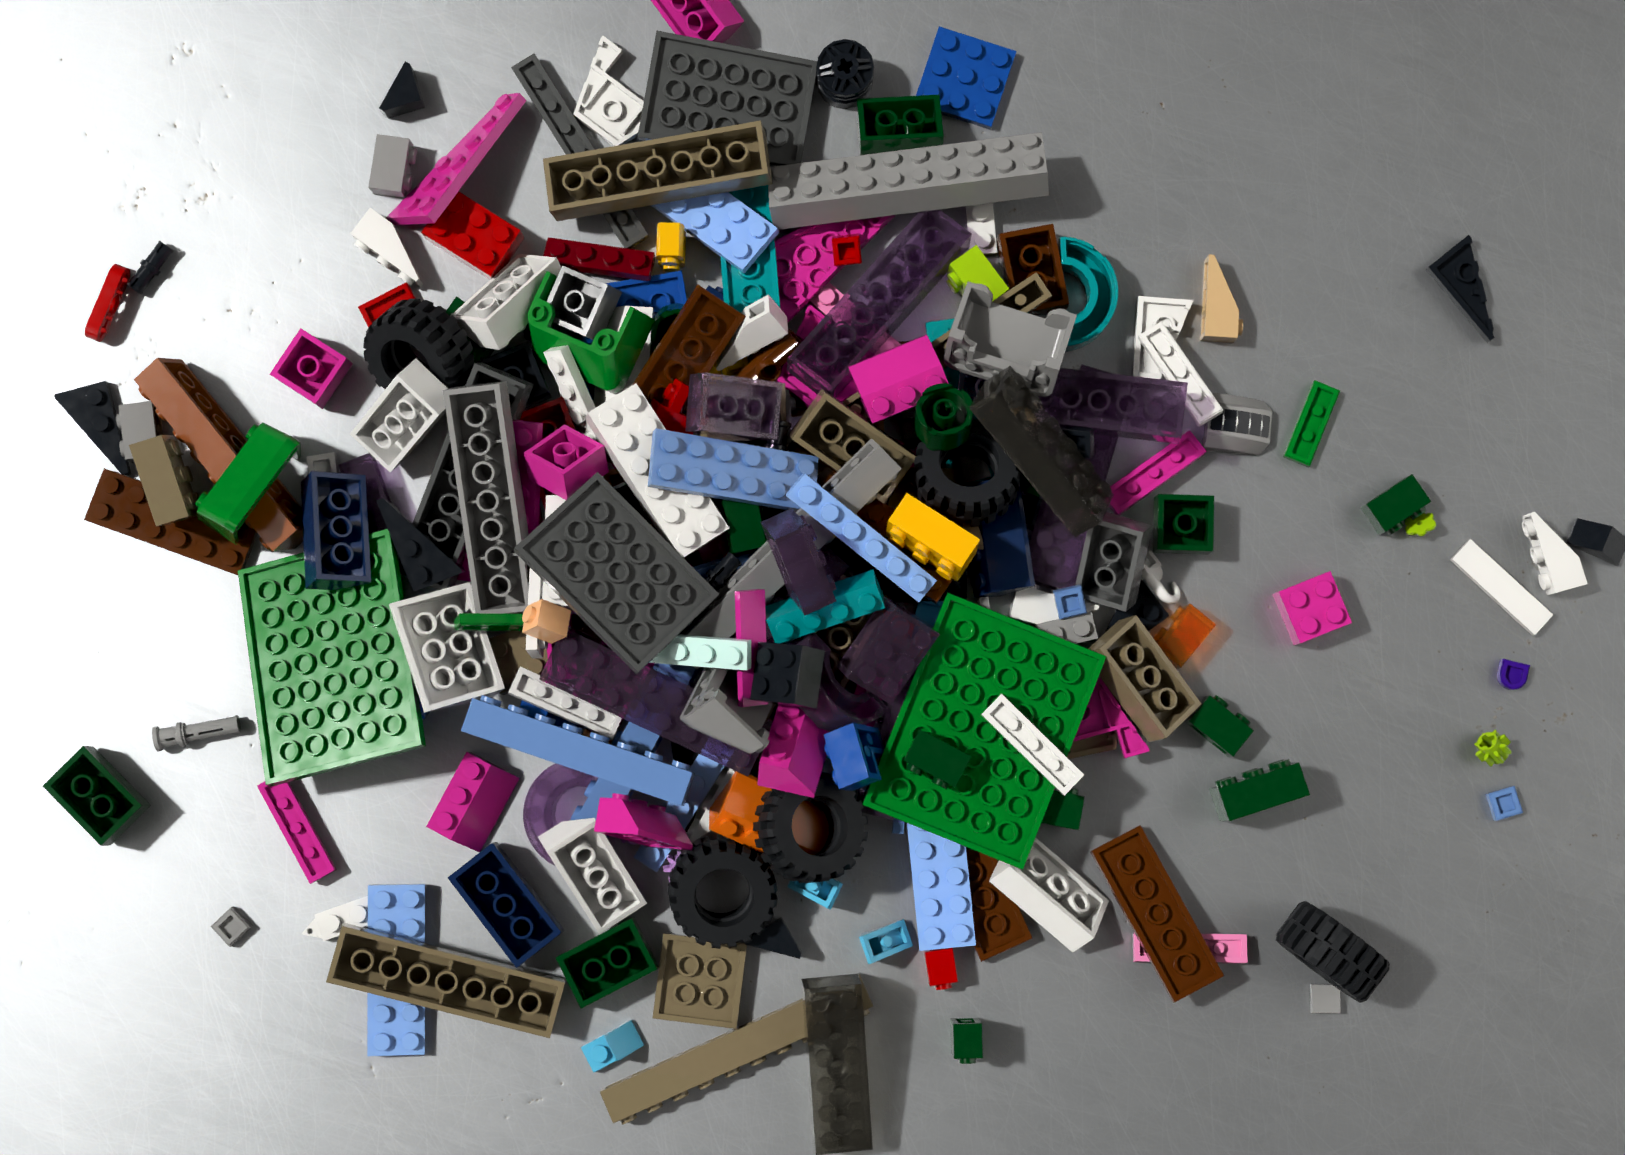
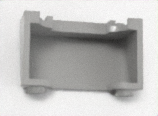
(994, 336)
(716, 712)

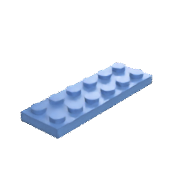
(726, 469)

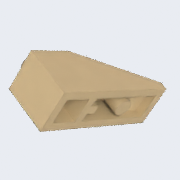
(1219, 310)

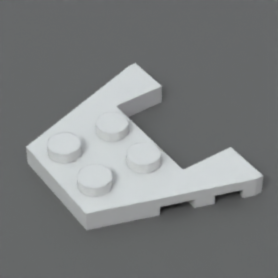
(605, 103)

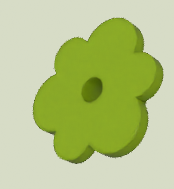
(1420, 525)

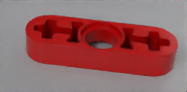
(107, 302)

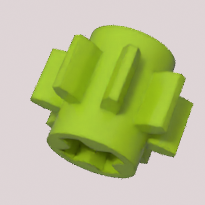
(1493, 748)

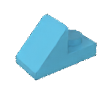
(820, 892)
(885, 941)
(612, 1046)

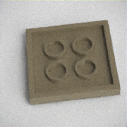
(699, 982)

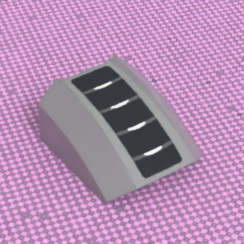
(1240, 428)

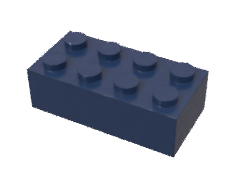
(506, 904)

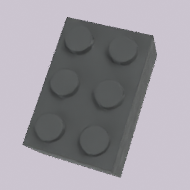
(1114, 561)

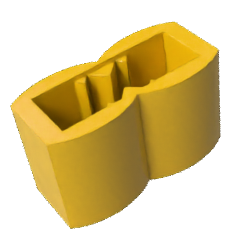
(671, 246)

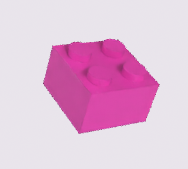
(311, 368)
(565, 461)
(1312, 608)

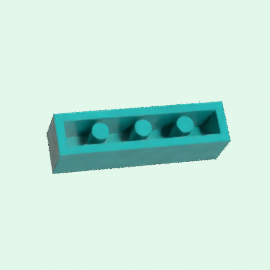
(853, 597)

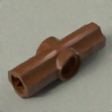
(768, 360)

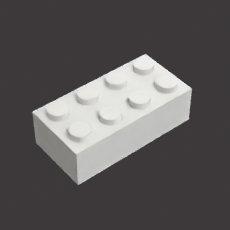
(401, 415)

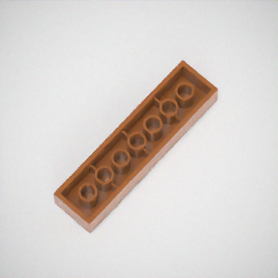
(215, 443)

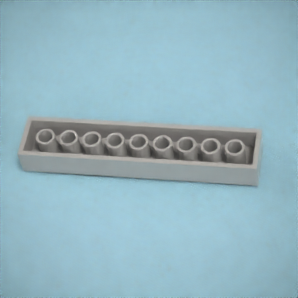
(908, 181)

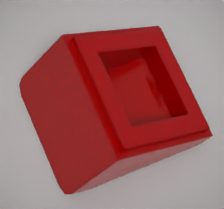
(846, 249)

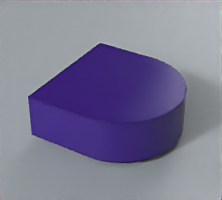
(1512, 674)

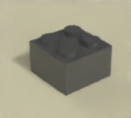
(582, 302)

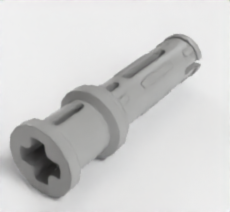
(183, 734)

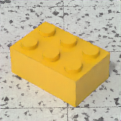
(931, 538)

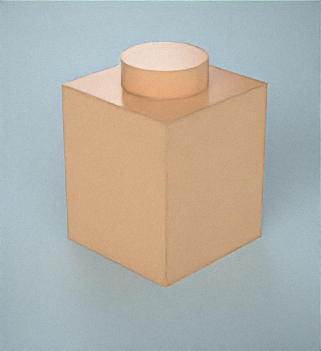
(546, 621)

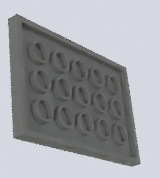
(718, 85)
(616, 572)

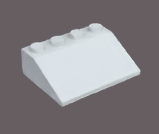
(444, 662)

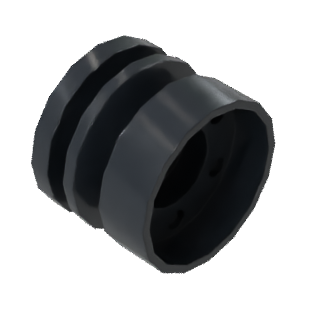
(836, 86)

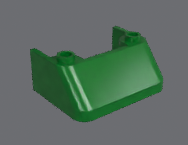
(609, 357)
(246, 480)

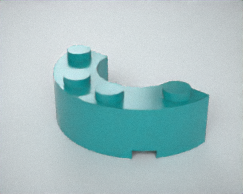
(1100, 287)

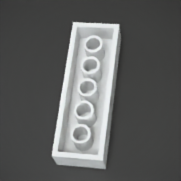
(626, 431)

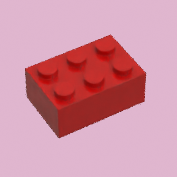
(474, 236)

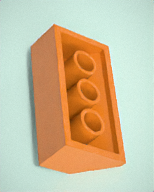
(735, 811)

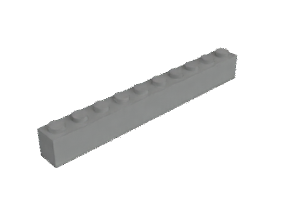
(852, 485)

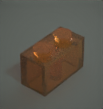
(1183, 634)

